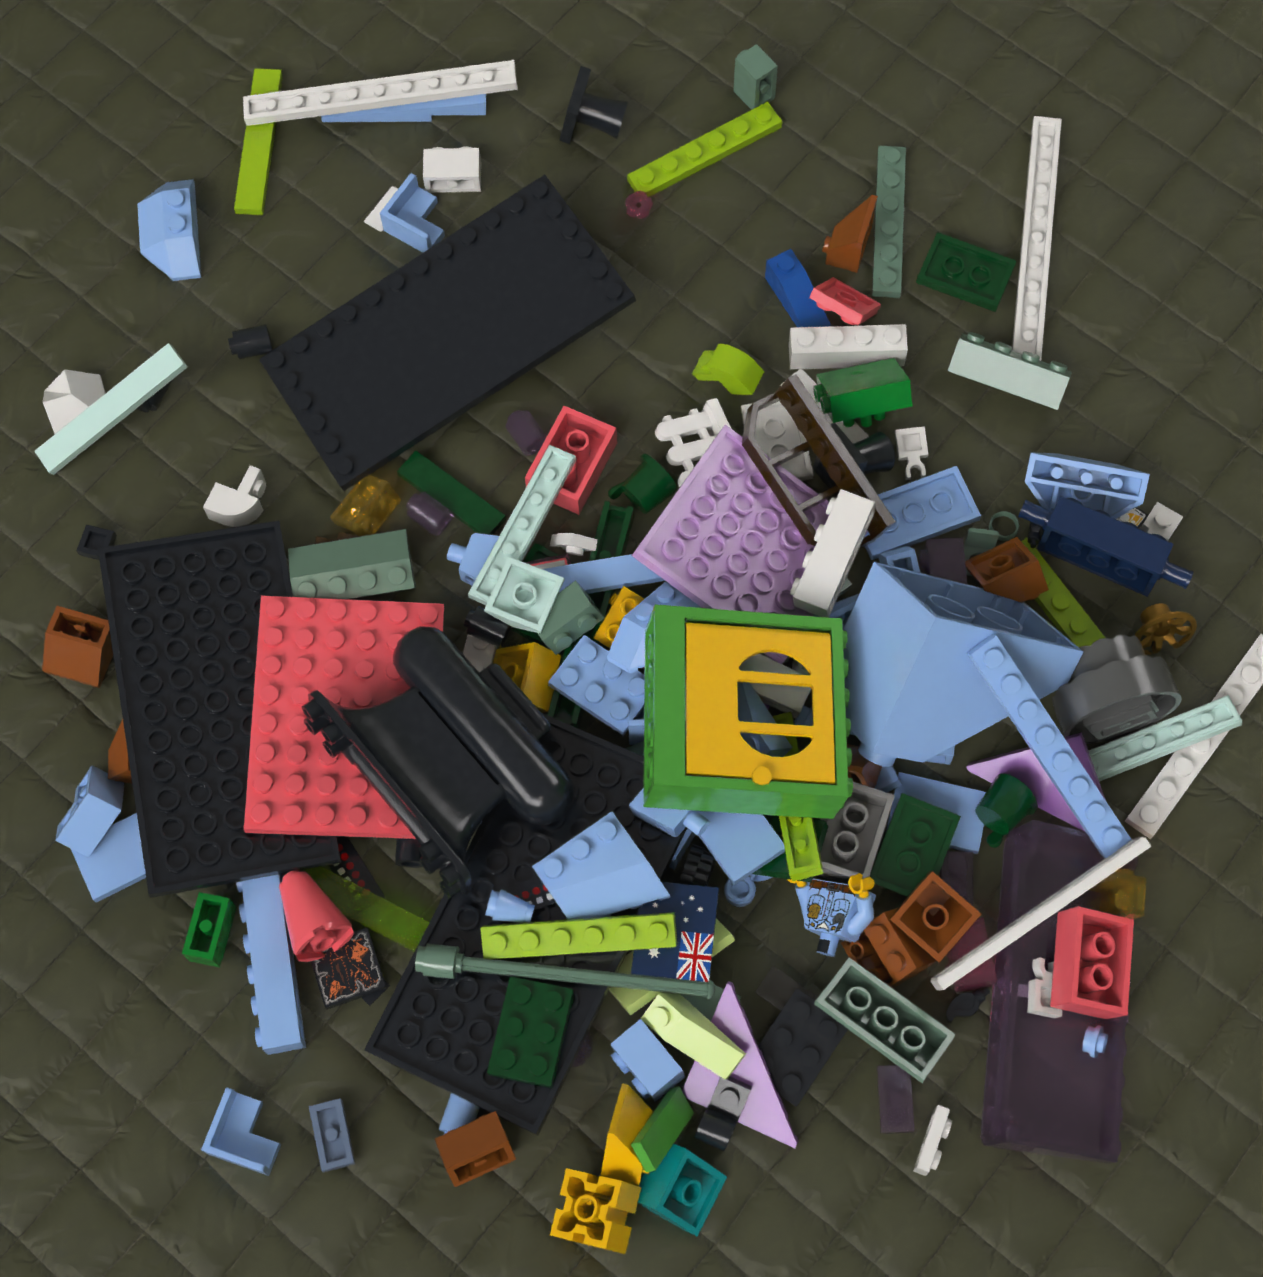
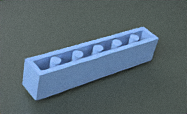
(272, 966)

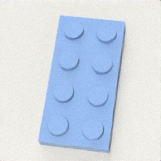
(925, 510)

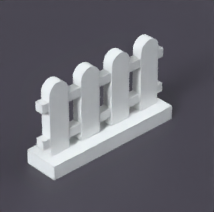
(705, 423)

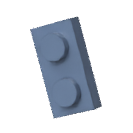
(332, 1135)

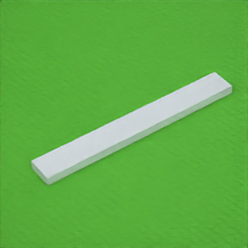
(1039, 913)

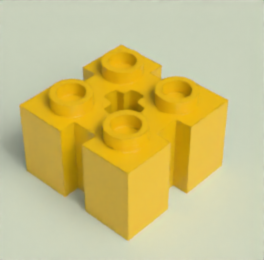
(595, 1211)

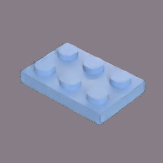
(599, 685)

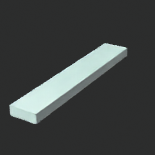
(110, 409)
(525, 519)
(1164, 738)

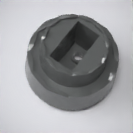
(1115, 691)

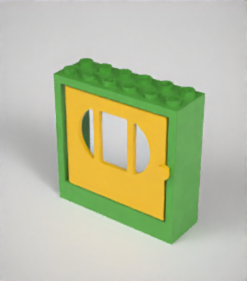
(694, 714)

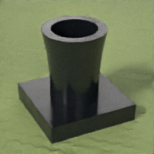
(591, 110)
(871, 455)

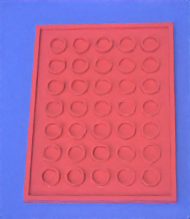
(348, 657)

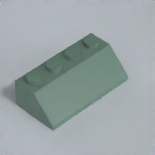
(352, 567)
(885, 1019)

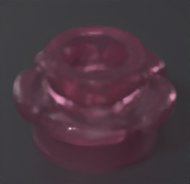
(633, 199)

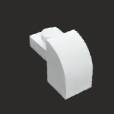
(237, 506)

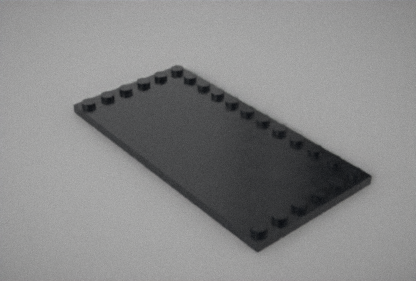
(446, 331)
(186, 679)
(449, 1026)

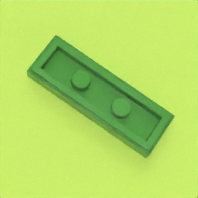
(662, 1129)

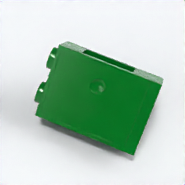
(863, 392)

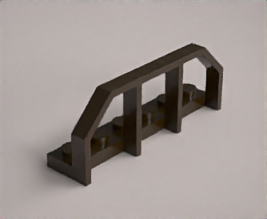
(826, 446)

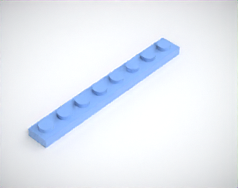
(1048, 745)

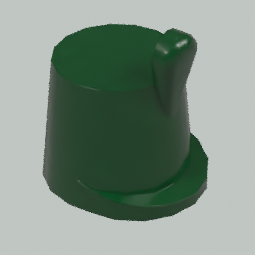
(646, 485)
(1004, 807)

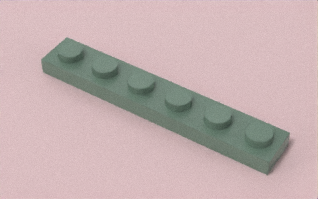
(889, 222)

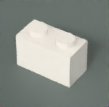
(452, 169)

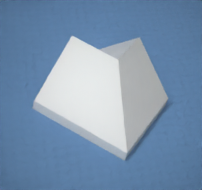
(70, 396)

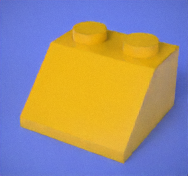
(531, 669)
(627, 1121)

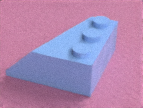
(600, 873)

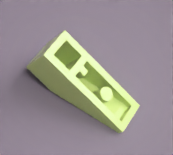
(692, 1033)

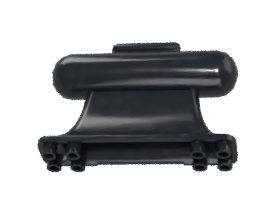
(448, 750)

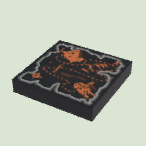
(349, 971)

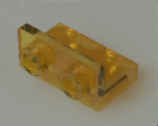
(366, 506)
(1122, 894)

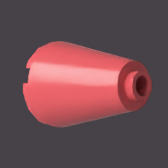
(312, 917)

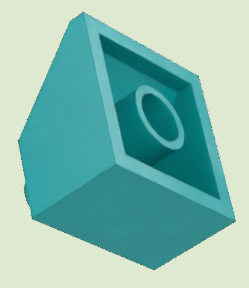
(681, 1189)

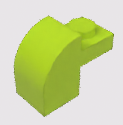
(731, 367)

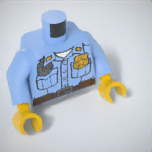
(836, 910)

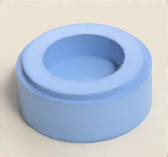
(741, 893)

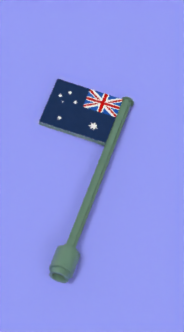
(669, 970)

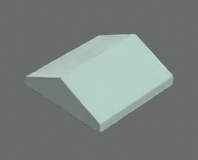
(523, 595)

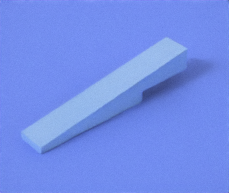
(415, 112)

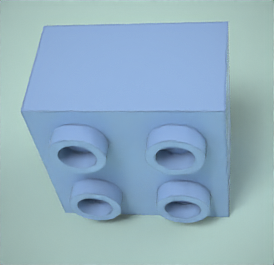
(647, 1060)

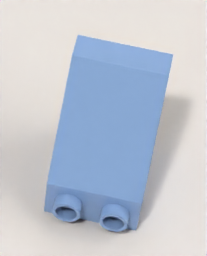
(911, 666)

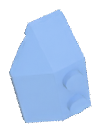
(171, 230)
(1091, 482)
(629, 643)

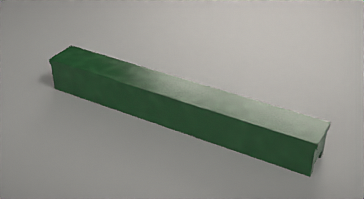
(612, 541)

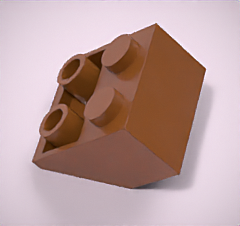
(77, 647)
(888, 951)
(475, 1149)

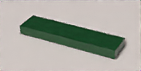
(452, 494)

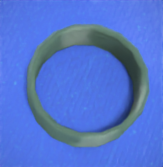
(1011, 516)

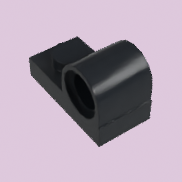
(723, 1112)

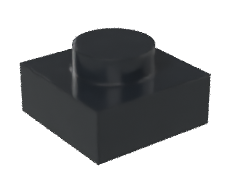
(95, 538)

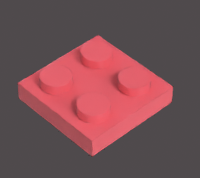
(845, 301)

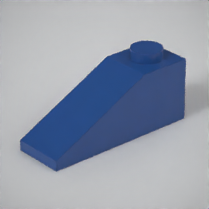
(793, 290)

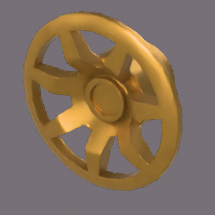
(1160, 626)

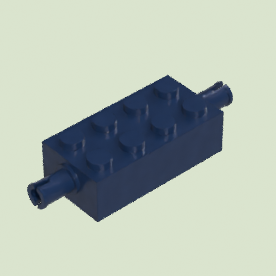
(1105, 545)

